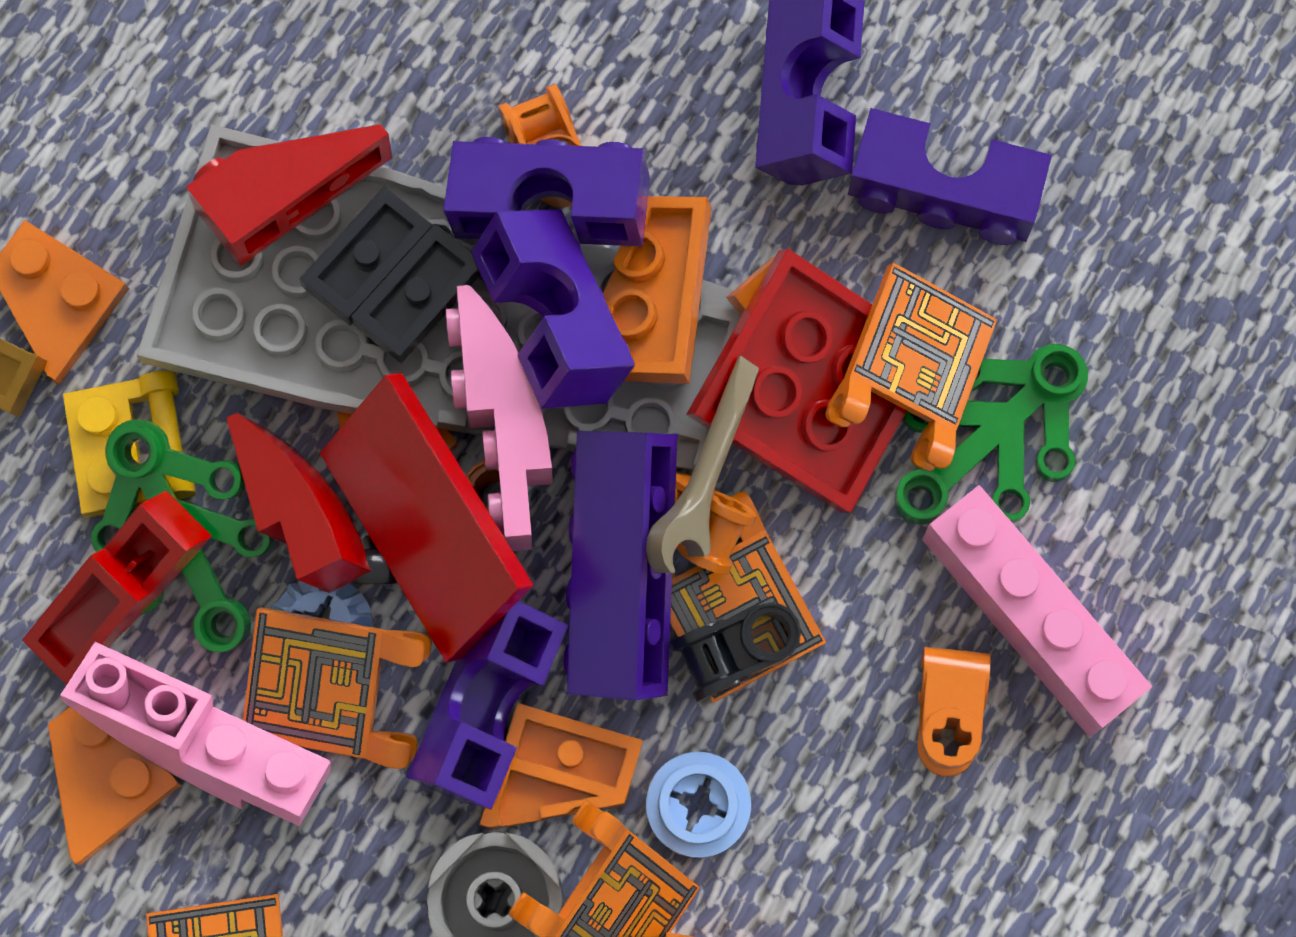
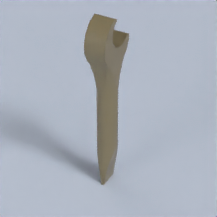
(689, 516)

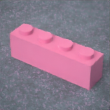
(1035, 611)

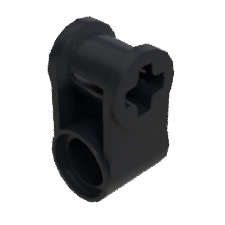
(733, 649)

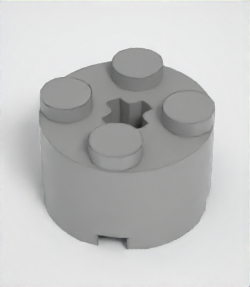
(486, 862)

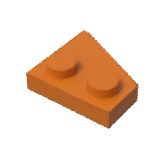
(55, 296)
(560, 768)
(101, 784)

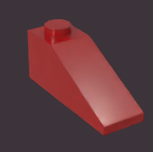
(277, 186)

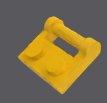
(97, 412)

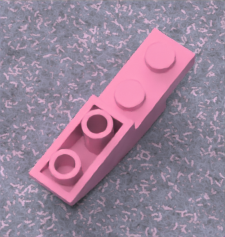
(501, 397)
(192, 738)

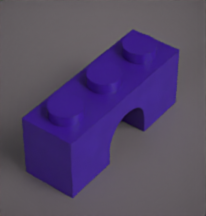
(798, 130)
(601, 182)
(995, 199)
(577, 347)
(465, 740)

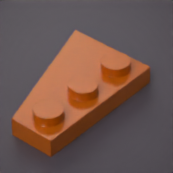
(659, 289)

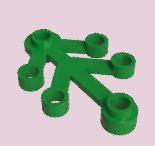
(1003, 426)
(152, 480)

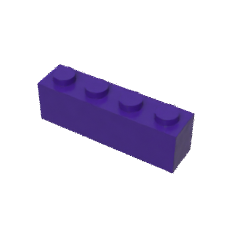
(613, 593)

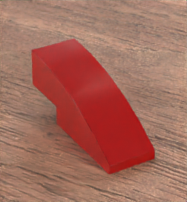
(297, 507)
(117, 584)

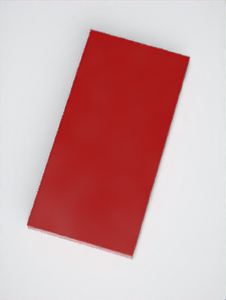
(425, 518)

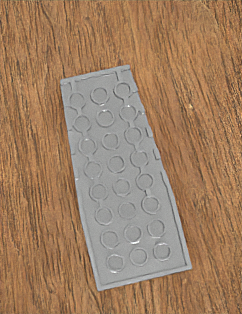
(274, 338)

